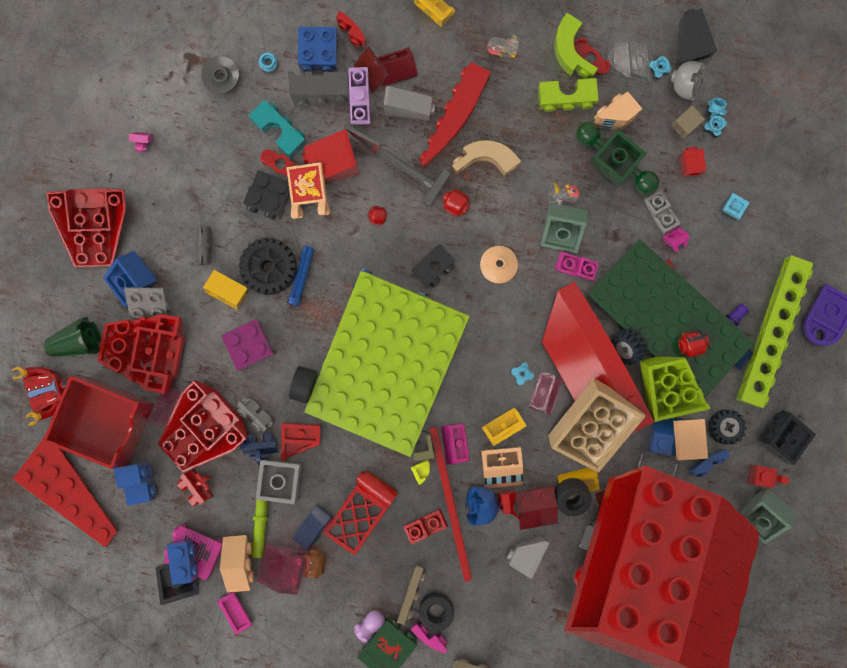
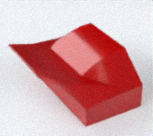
(507, 501)

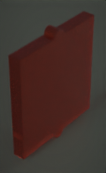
(376, 70)

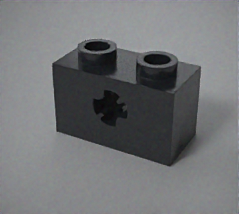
(423, 268)

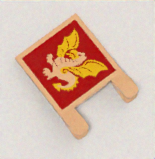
(306, 187)

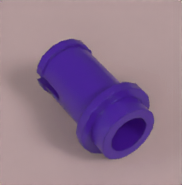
(738, 314)

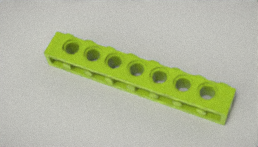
(772, 320)

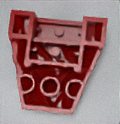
(144, 350)

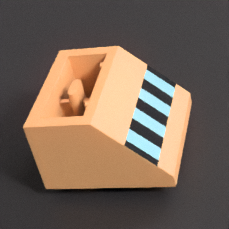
(618, 113)
(502, 467)

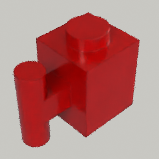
(765, 476)

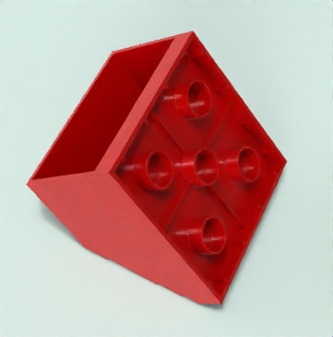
(664, 572)

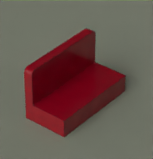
(399, 65)

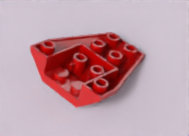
(89, 223)
(201, 428)

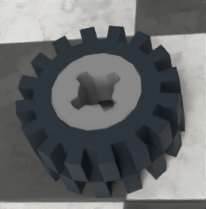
(630, 346)
(721, 424)

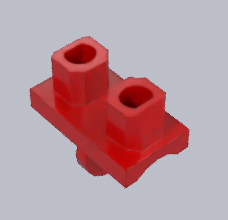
(197, 486)

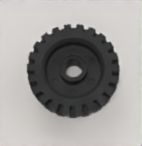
(253, 262)

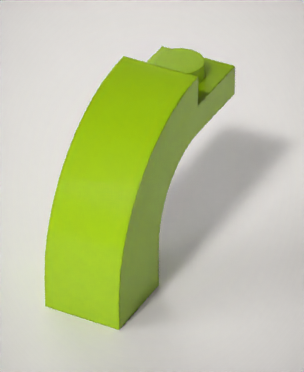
(565, 50)

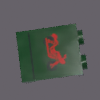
(388, 646)

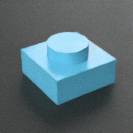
(735, 206)

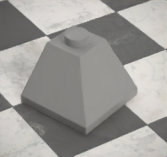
(527, 555)

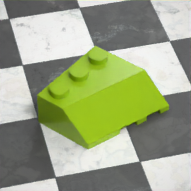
(670, 388)

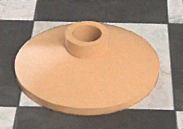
(492, 271)

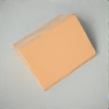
(690, 439)

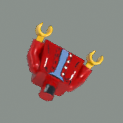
(43, 390)

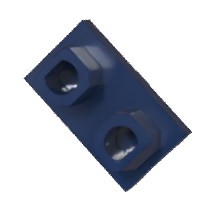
(260, 450)

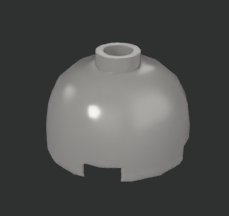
(688, 79)

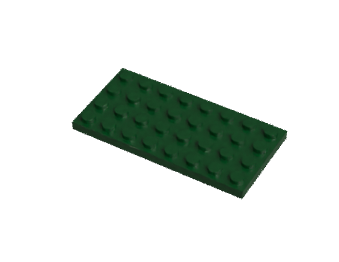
(662, 306)

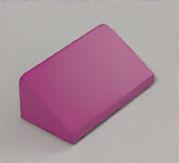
(455, 443)

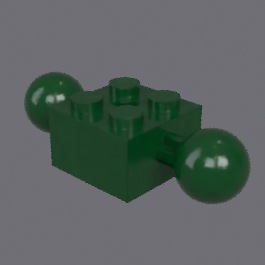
(617, 145)

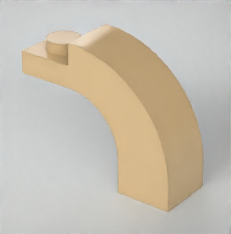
(488, 151)

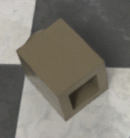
(688, 121)

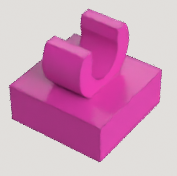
(141, 140)
(676, 238)

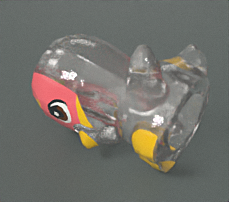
(501, 47)
(566, 192)

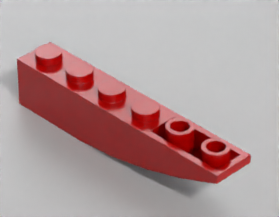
(457, 111)

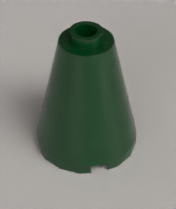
(74, 340)

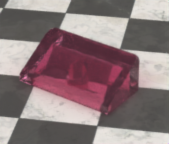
(545, 393)

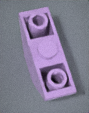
(359, 96)

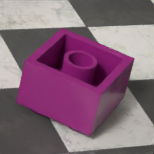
(248, 345)

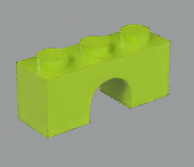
(552, 98)

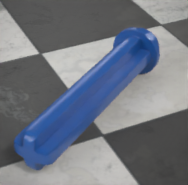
(301, 276)

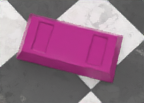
(234, 613)

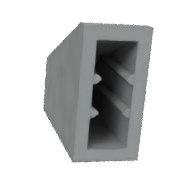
(407, 104)

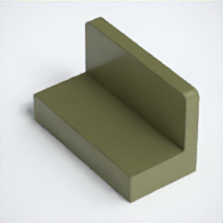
(425, 454)

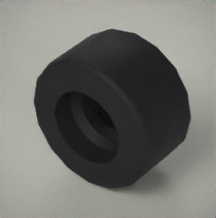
(302, 384)
(575, 506)
(445, 620)

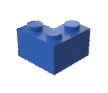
(136, 483)

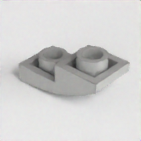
(661, 212)

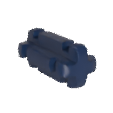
(744, 360)

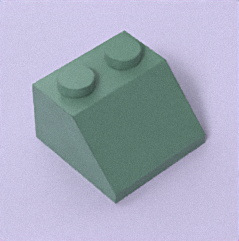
(564, 228)
(769, 515)

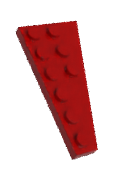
(61, 487)

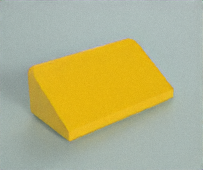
(587, 475)

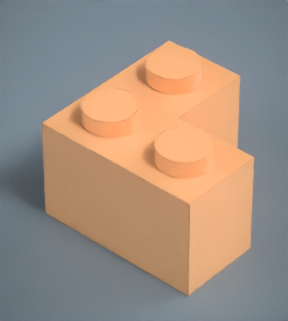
(235, 563)

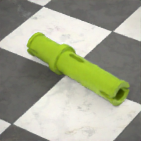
(259, 528)

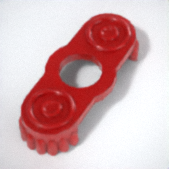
(583, 49)
(270, 157)

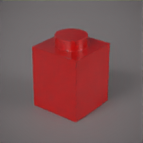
(692, 162)

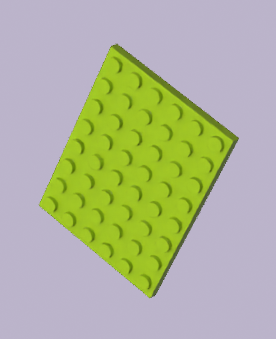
(386, 363)

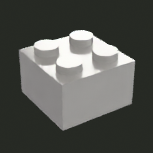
(278, 481)

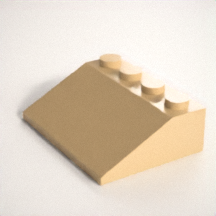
(595, 426)

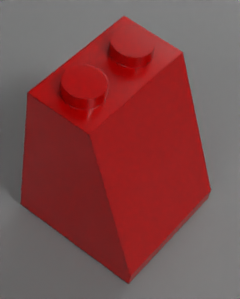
(335, 154)

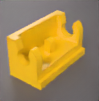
(436, 10)
(225, 290)
(504, 426)

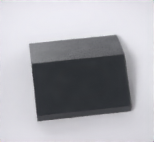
(170, 593)

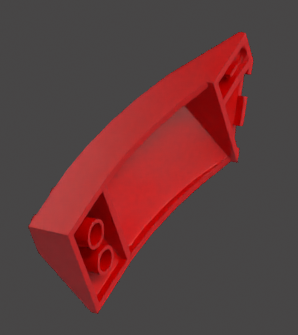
(585, 351)

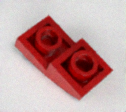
(355, 34)
(425, 526)

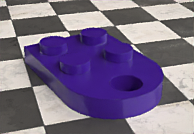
(828, 315)

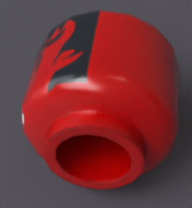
(693, 343)

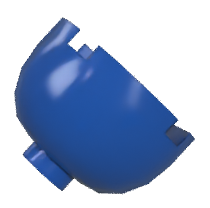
(482, 506)

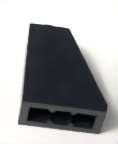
(694, 38)

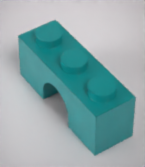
(267, 116)

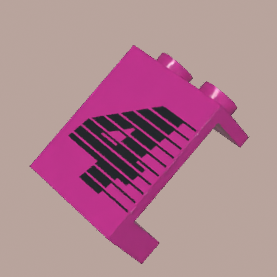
(206, 550)

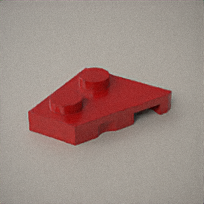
(298, 438)

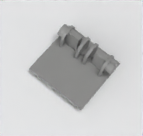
(146, 302)

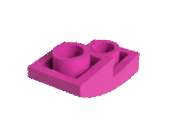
(576, 266)
(434, 640)

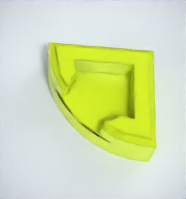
(421, 471)

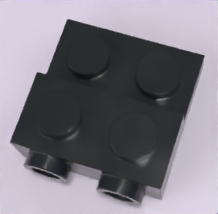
(267, 195)
(787, 436)

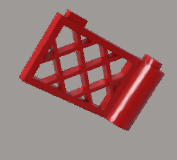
(375, 491)

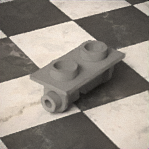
(258, 421)

